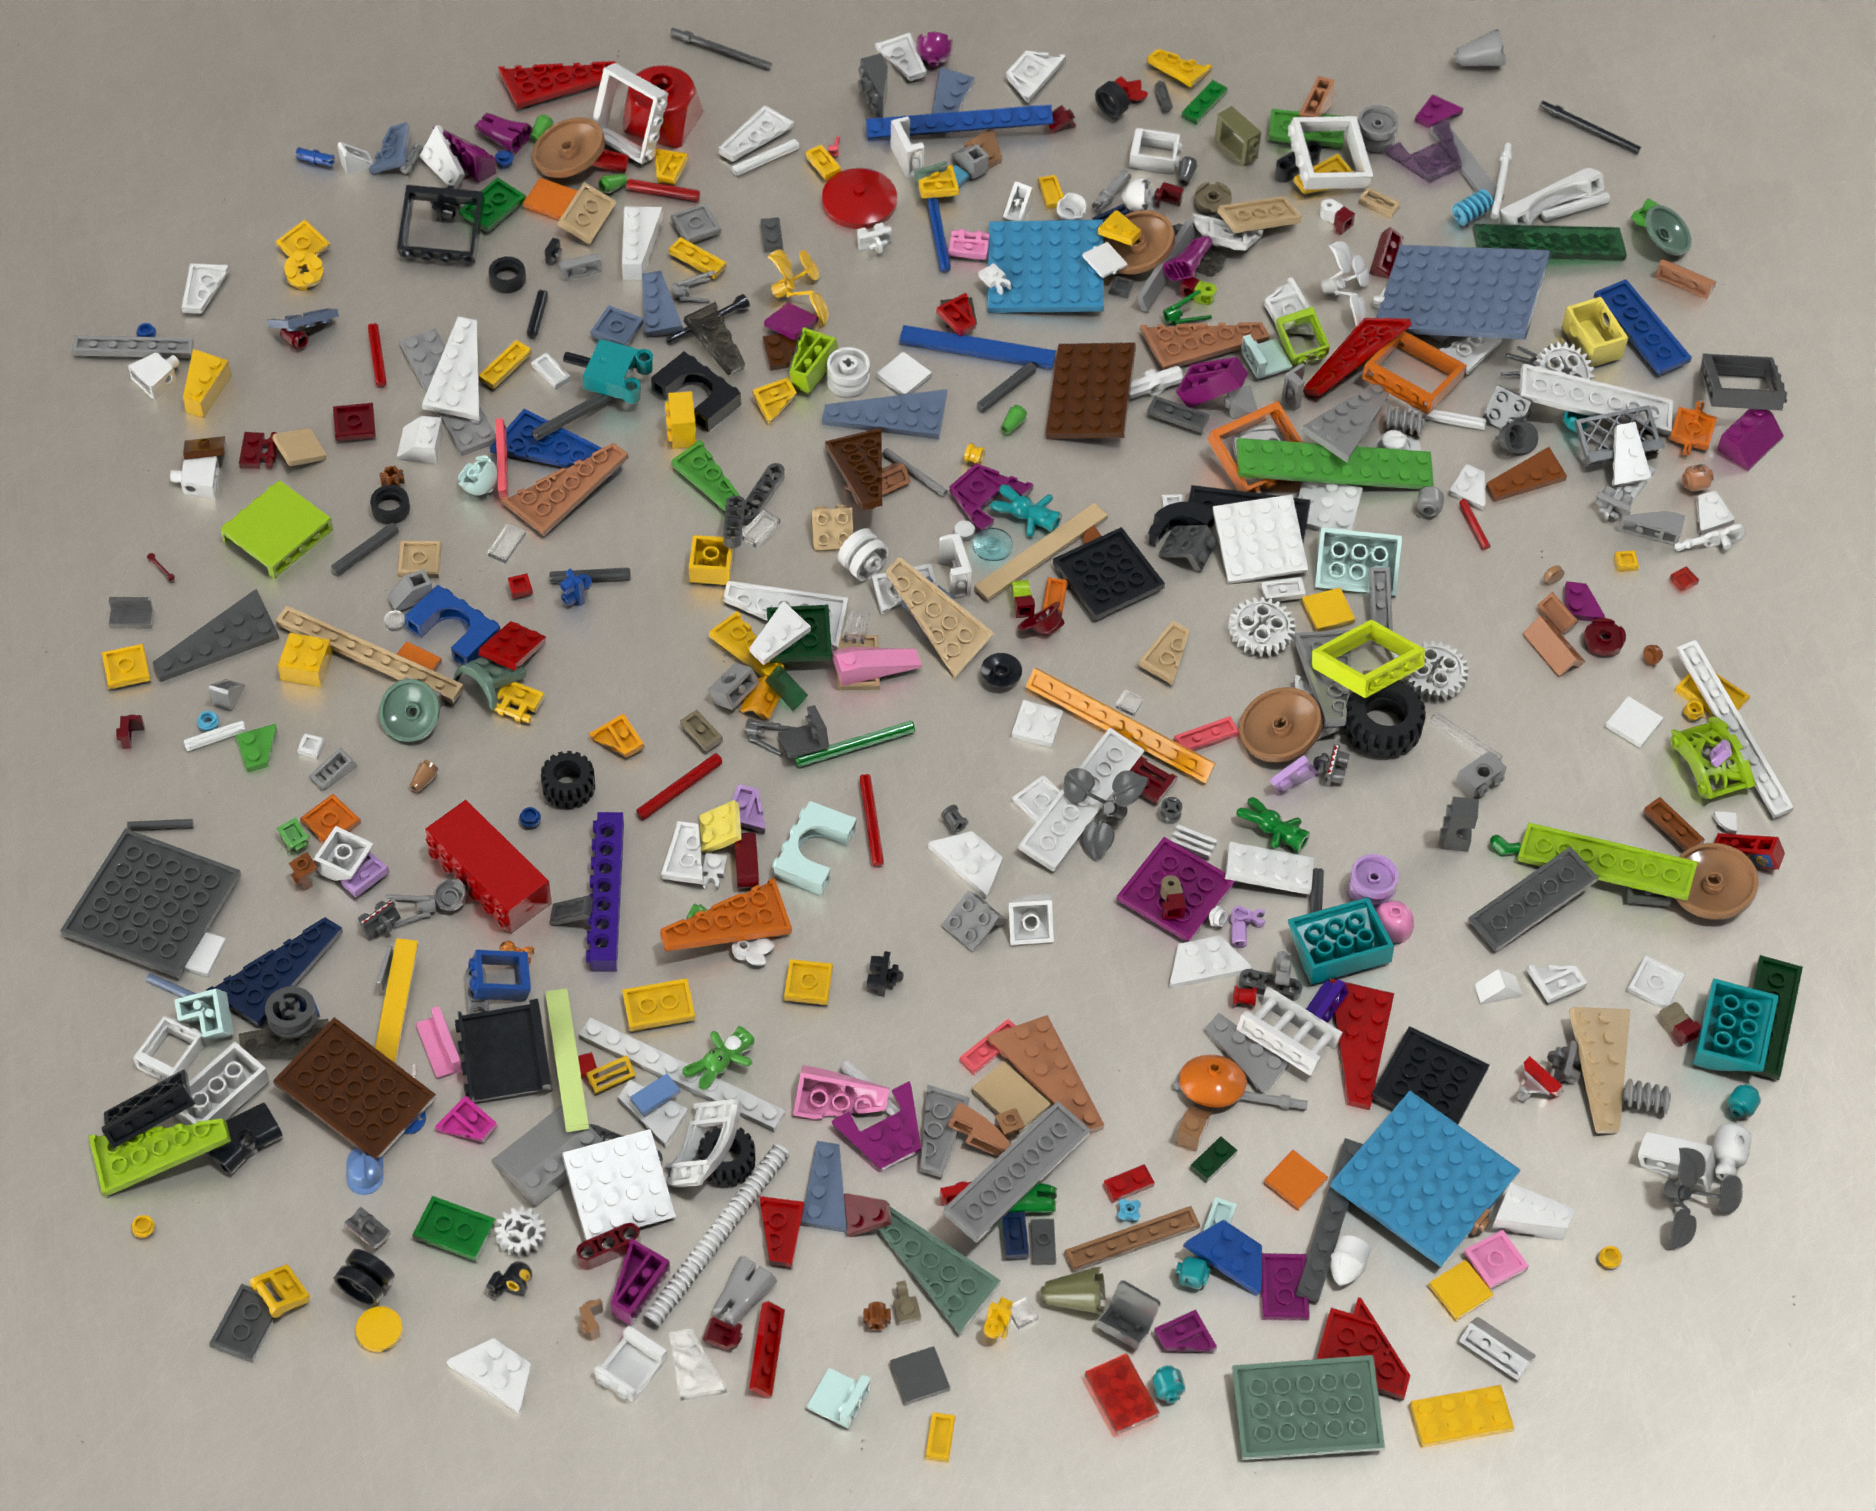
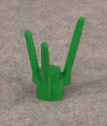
(1174, 312)

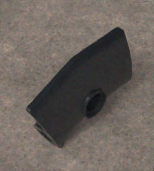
(252, 1126)

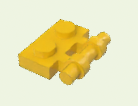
(519, 695)

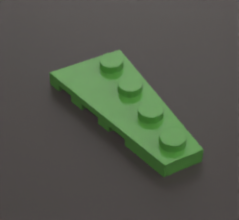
(702, 471)

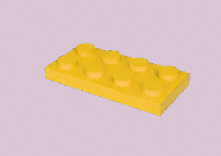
(1461, 1416)

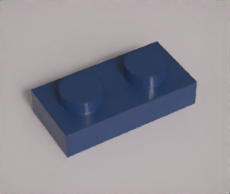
(1015, 1235)

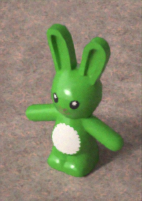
(718, 1059)

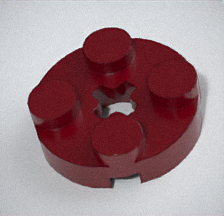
(1601, 646)

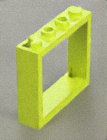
(1410, 658)

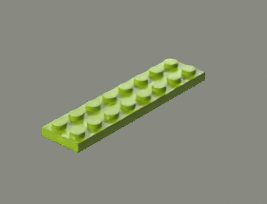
(1612, 861)

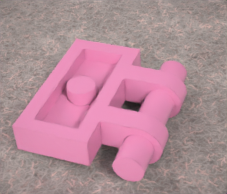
(969, 244)

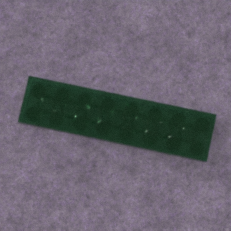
(1562, 241)

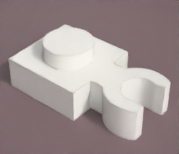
(994, 276)
(713, 869)

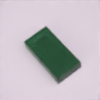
(786, 687)

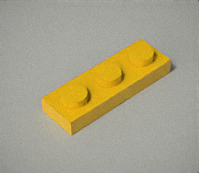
(697, 257)
(505, 364)

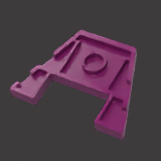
(979, 488)
(889, 1139)

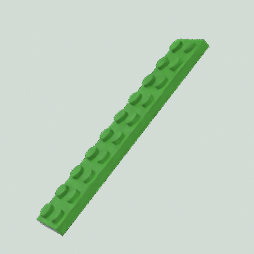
(1316, 464)

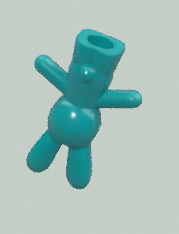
(1024, 508)

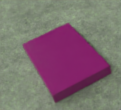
(1279, 1287)

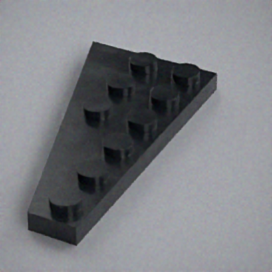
(1215, 496)

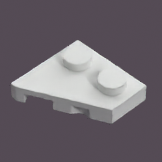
(1470, 486)
(1557, 981)

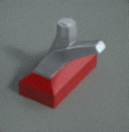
(1538, 1081)

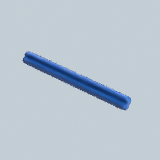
(939, 235)

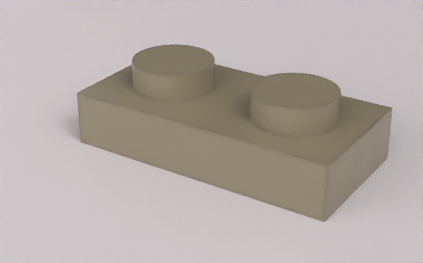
(701, 730)

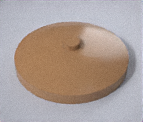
(568, 147)
(1151, 247)
(1281, 724)
(1722, 882)

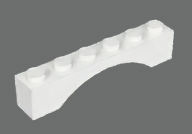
(1576, 186)

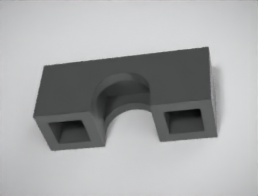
(1458, 823)

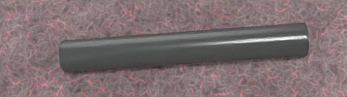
(160, 824)

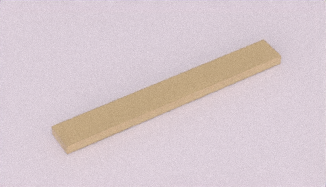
(1040, 552)

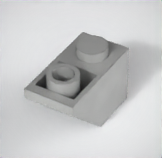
(972, 160)
(410, 590)

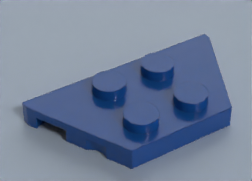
(1230, 1253)

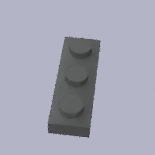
(1178, 414)

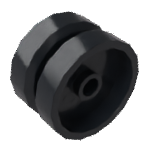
(364, 1277)

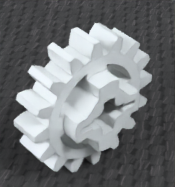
(520, 1241)

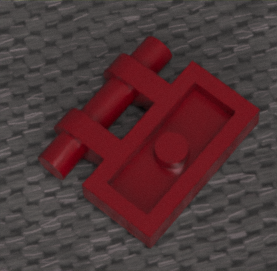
(252, 450)

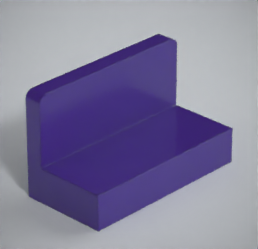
(1328, 999)

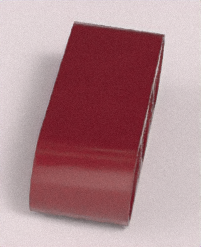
(747, 861)
(604, 1255)

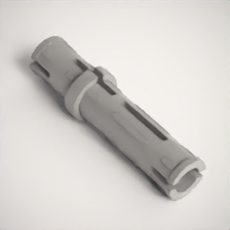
(1107, 195)

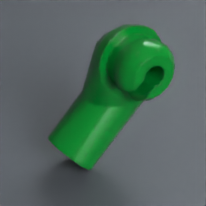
(1503, 846)

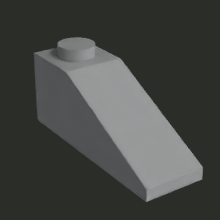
(1658, 526)

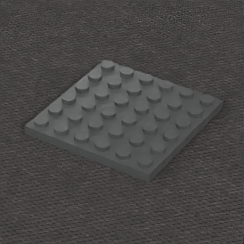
(151, 903)

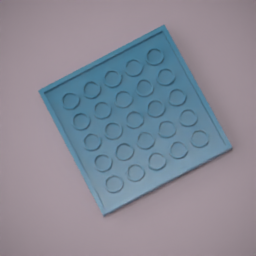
(1045, 266)
(1425, 1178)

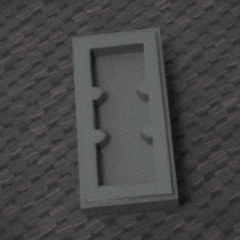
(571, 910)
(1043, 1241)

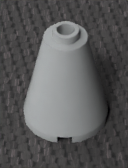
(1482, 51)

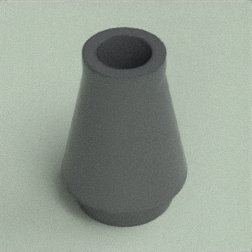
(1187, 168)

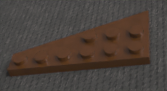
(860, 464)

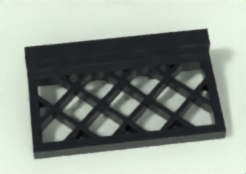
(151, 1109)

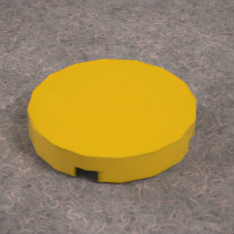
(379, 1329)

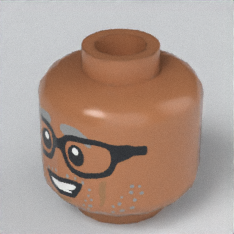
(1697, 477)

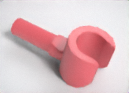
(833, 149)

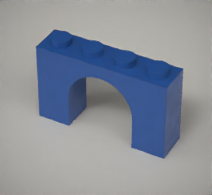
(443, 605)

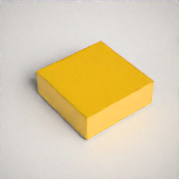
(1626, 561)

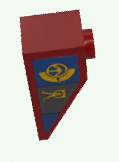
(1763, 851)

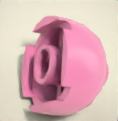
(1397, 920)

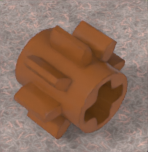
(392, 476)
(876, 1316)

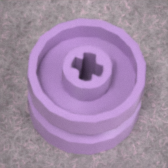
(1373, 878)

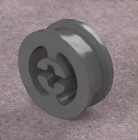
(288, 1002)

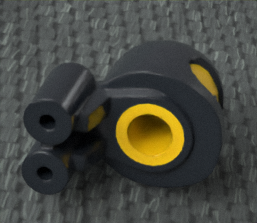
(514, 1279)

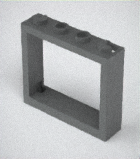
(1743, 366)

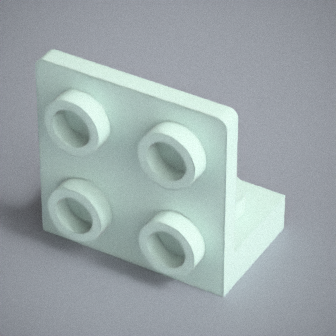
(1265, 357)
(839, 1397)

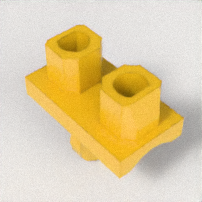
(998, 1318)

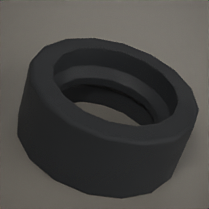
(1119, 96)
(510, 285)
(387, 492)

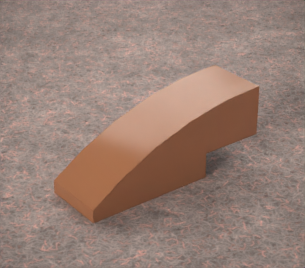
(980, 1131)

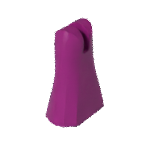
(506, 133)
(1187, 262)

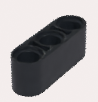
(1286, 165)

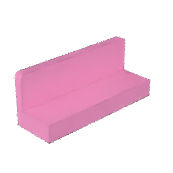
(439, 1045)

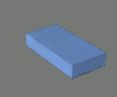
(655, 1094)

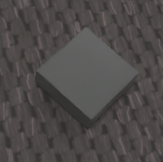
(1121, 286)

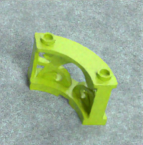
(1696, 737)

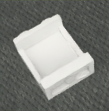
(908, 156)
(952, 551)
(631, 1365)

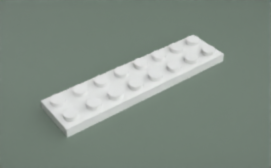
(1591, 397)
(1065, 821)

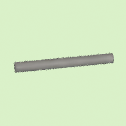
(915, 472)

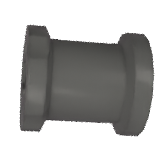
(954, 818)

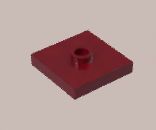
(354, 422)

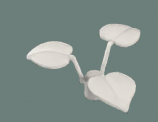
(1336, 284)

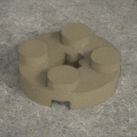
(1205, 191)

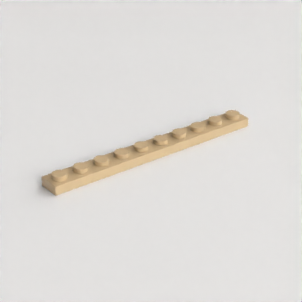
(368, 653)

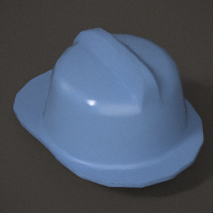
(364, 1172)

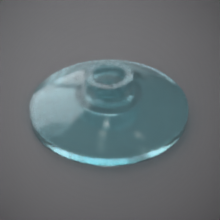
(992, 538)

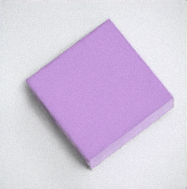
(1720, 753)

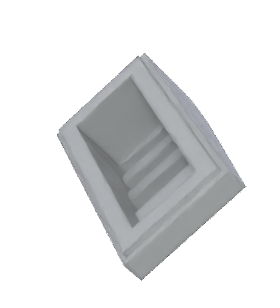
(333, 760)

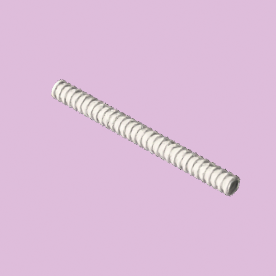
(716, 1235)

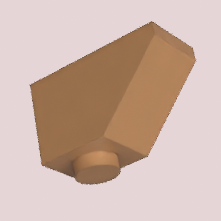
(1193, 1127)

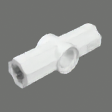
(1155, 382)

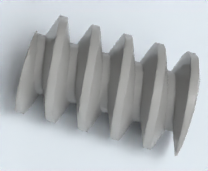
(1404, 420)
(1646, 1096)

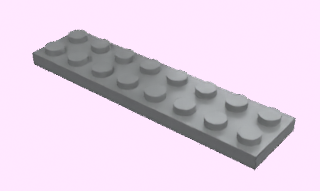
(424, 354)
(1016, 1171)

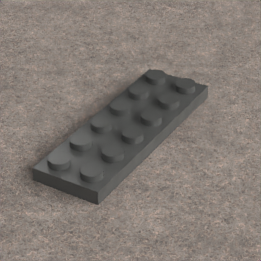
(1533, 899)

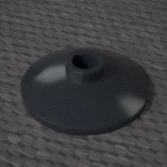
(1004, 664)

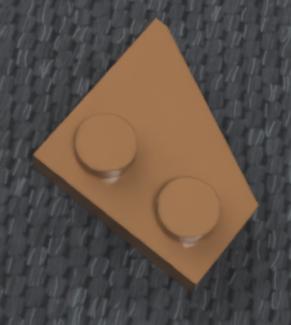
(988, 142)

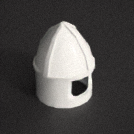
(1349, 1259)

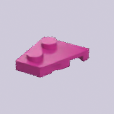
(467, 1121)

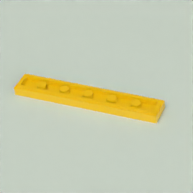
(396, 997)

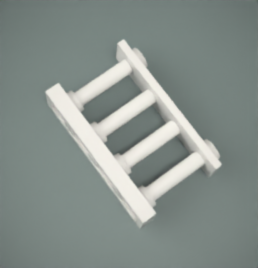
(1281, 1044)

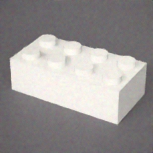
(224, 1086)

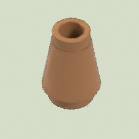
(424, 775)

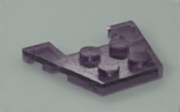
(1432, 161)

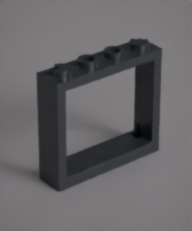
(442, 195)

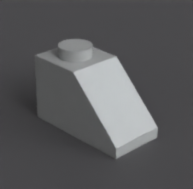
(1240, 402)

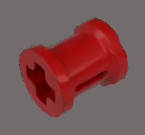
(1244, 996)

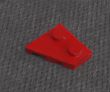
(958, 314)

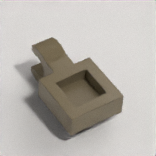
(906, 1307)

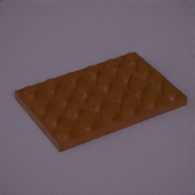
(1091, 390)
(354, 1089)

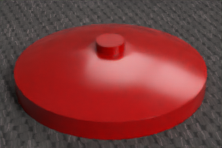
(859, 198)

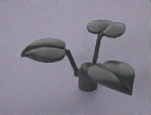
(1127, 787)
(1691, 1168)

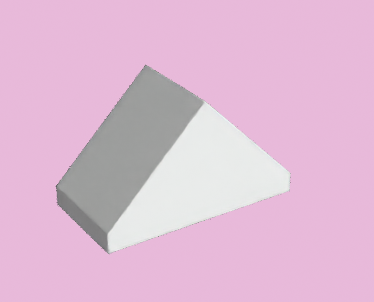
(353, 158)
(1019, 202)
(1497, 987)

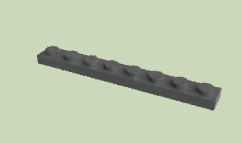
(1326, 1232)

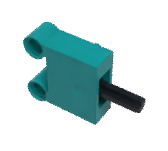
(611, 369)

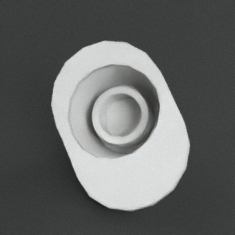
(1397, 440)

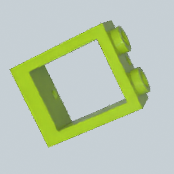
(1296, 319)

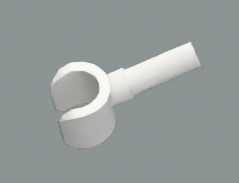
(1378, 299)

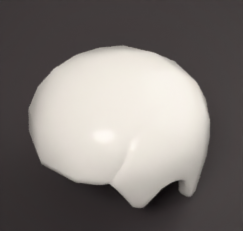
(1071, 207)

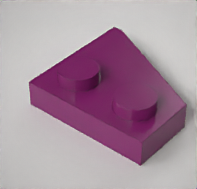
(1437, 111)

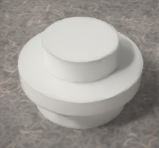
(1218, 916)

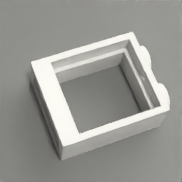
(1159, 140)
(158, 1069)

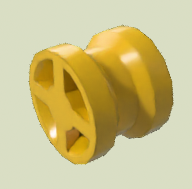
(974, 454)

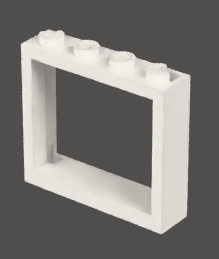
(603, 107)
(1312, 180)

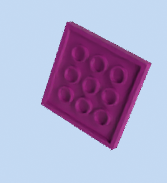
(1201, 884)

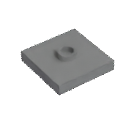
(696, 223)

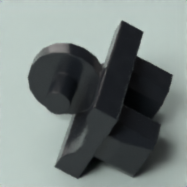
(445, 210)
(882, 964)

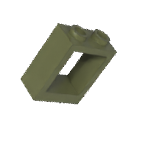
(1232, 121)

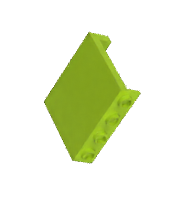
(278, 528)

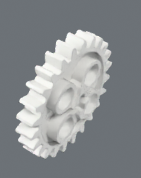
(1559, 357)
(1262, 622)
(1444, 679)

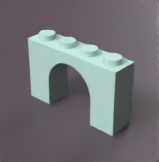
(813, 823)

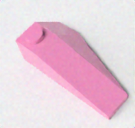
(868, 663)
(831, 1094)

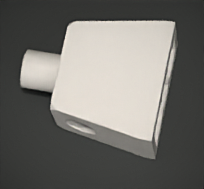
(154, 373)
(198, 476)

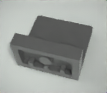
(805, 738)

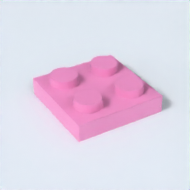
(1496, 1259)

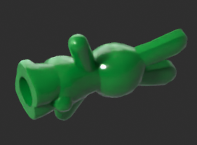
(1271, 823)

